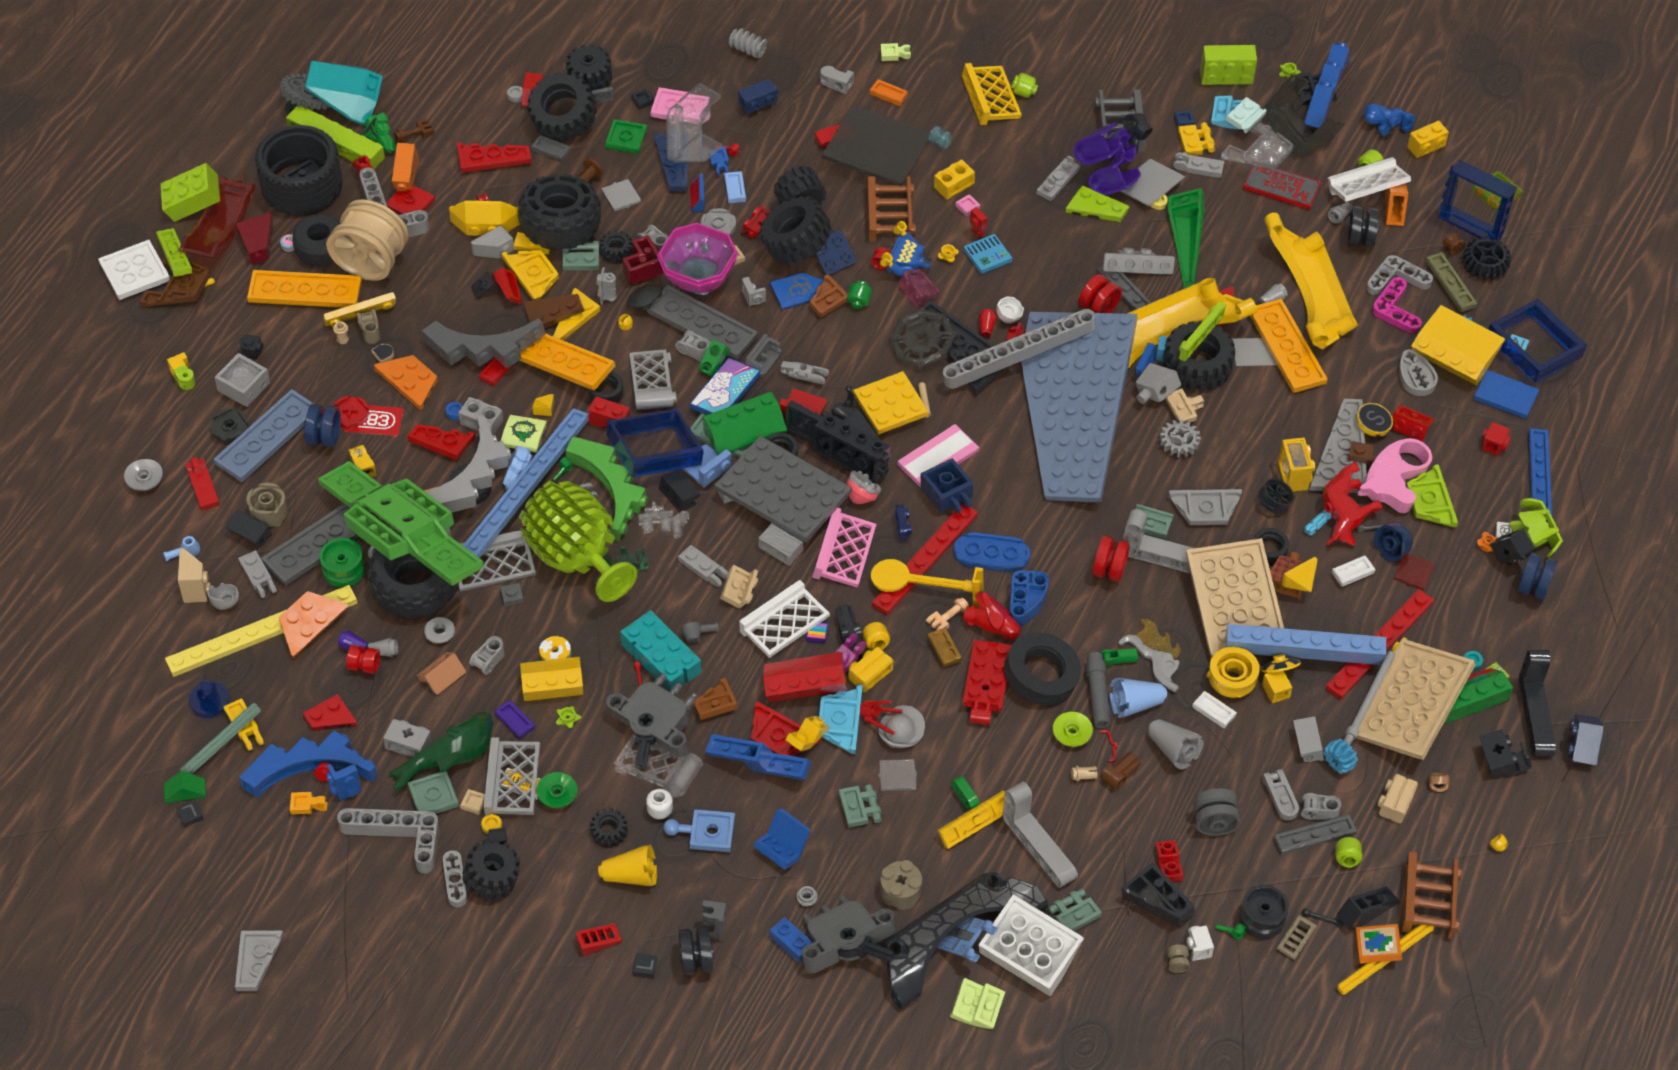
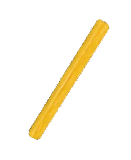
(1370, 968)

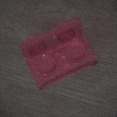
(918, 287)

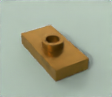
(944, 647)

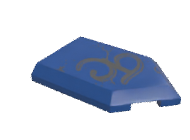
(795, 289)

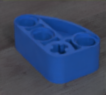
(1031, 594)

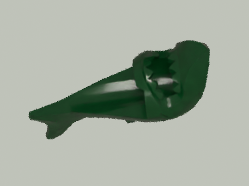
(458, 746)

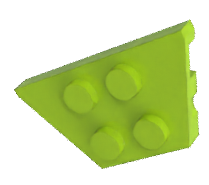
(1432, 498)

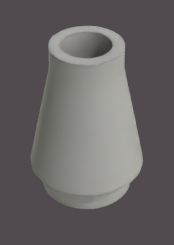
(1340, 212)
(1274, 293)
(387, 647)

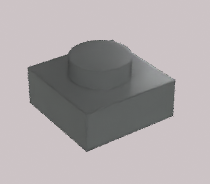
(511, 594)

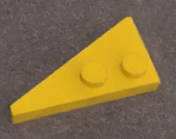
(570, 325)

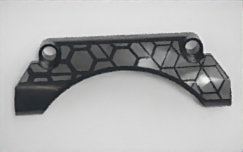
(921, 937)

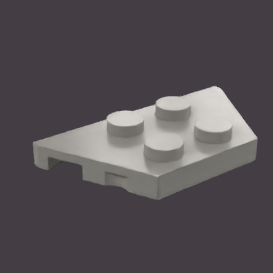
(1206, 506)

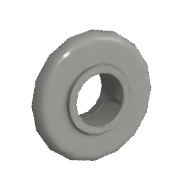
(439, 623)

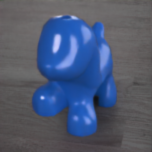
(1387, 119)

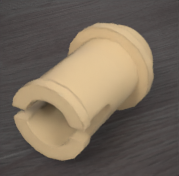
(341, 329)
(1083, 773)

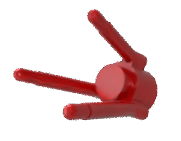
(871, 710)

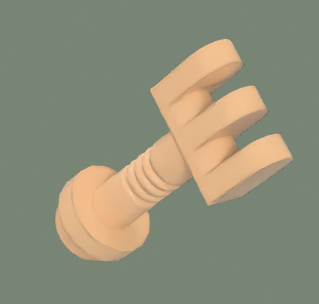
(960, 605)

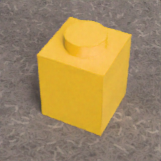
(1277, 686)

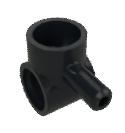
(1139, 130)

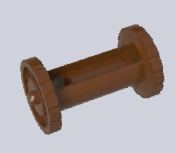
(591, 169)

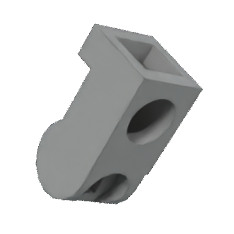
(836, 79)

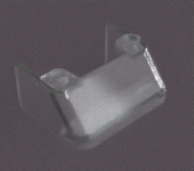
(684, 127)

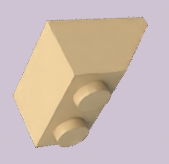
(192, 578)

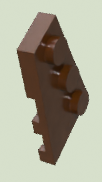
(554, 309)

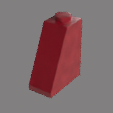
(256, 237)

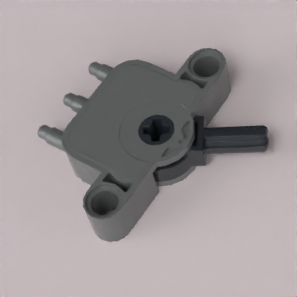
(654, 717)
(847, 935)

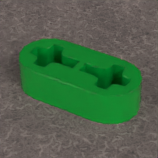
(965, 793)

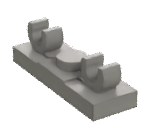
(1058, 179)

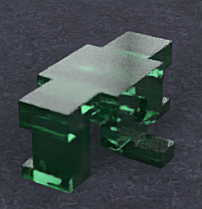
(641, 564)

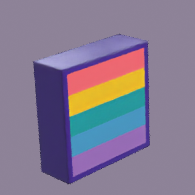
(818, 633)

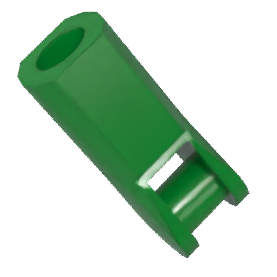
(1120, 656)

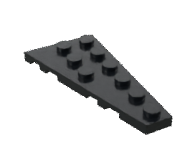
(965, 345)

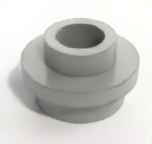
(807, 891)

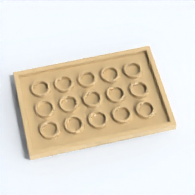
(1233, 588)
(1415, 698)

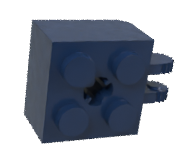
(947, 486)

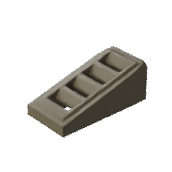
(1306, 924)

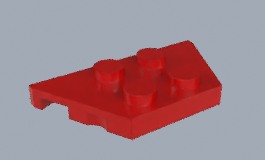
(773, 729)

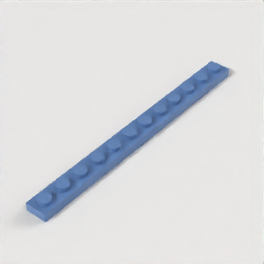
(526, 482)

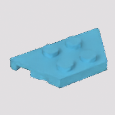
(842, 716)

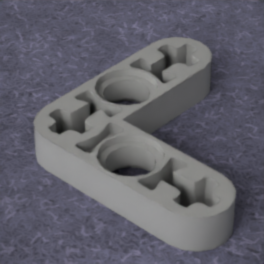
(1394, 270)

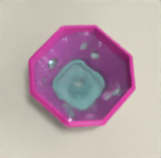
(697, 258)

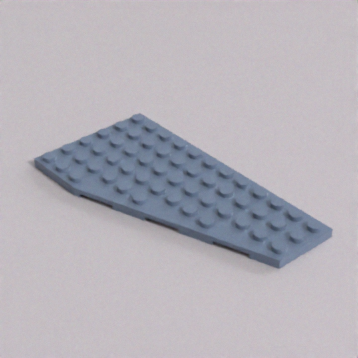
(1077, 404)

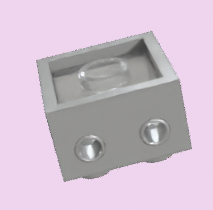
(242, 380)

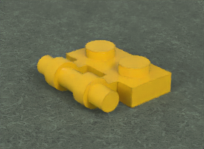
(1191, 137)

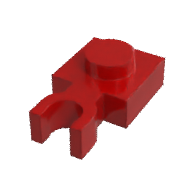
(978, 221)

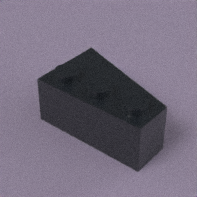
(1158, 895)

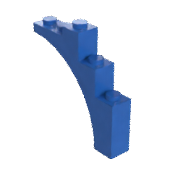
(1327, 85)
(305, 756)

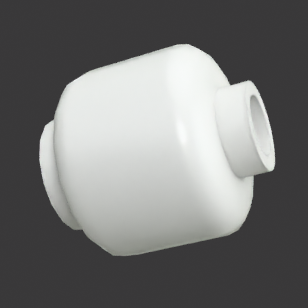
(659, 803)

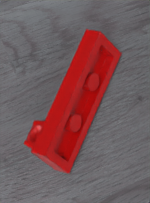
(202, 484)

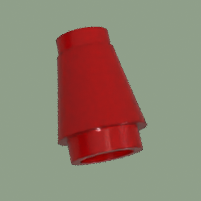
(987, 321)

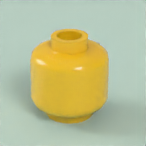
(876, 635)

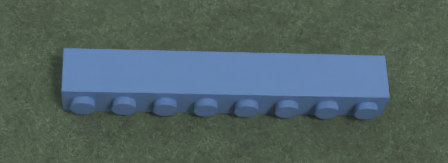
(1307, 644)

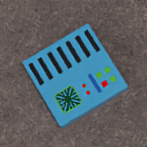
(987, 254)

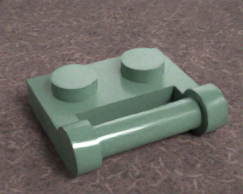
(582, 260)

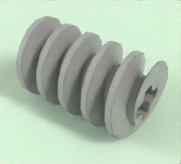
(747, 43)

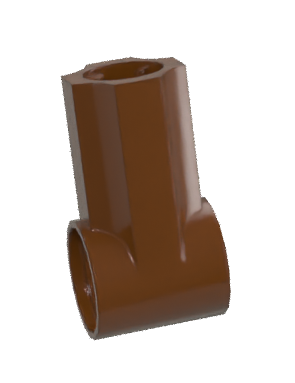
(1117, 774)

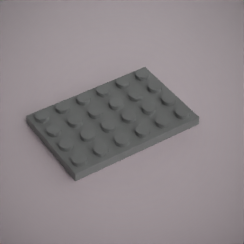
(783, 488)

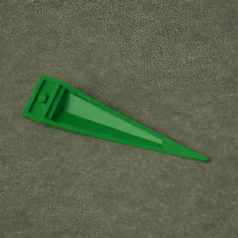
(1187, 218)

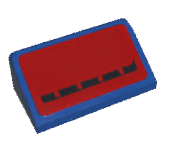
(697, 194)

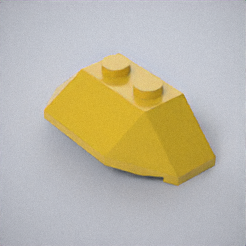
(483, 216)

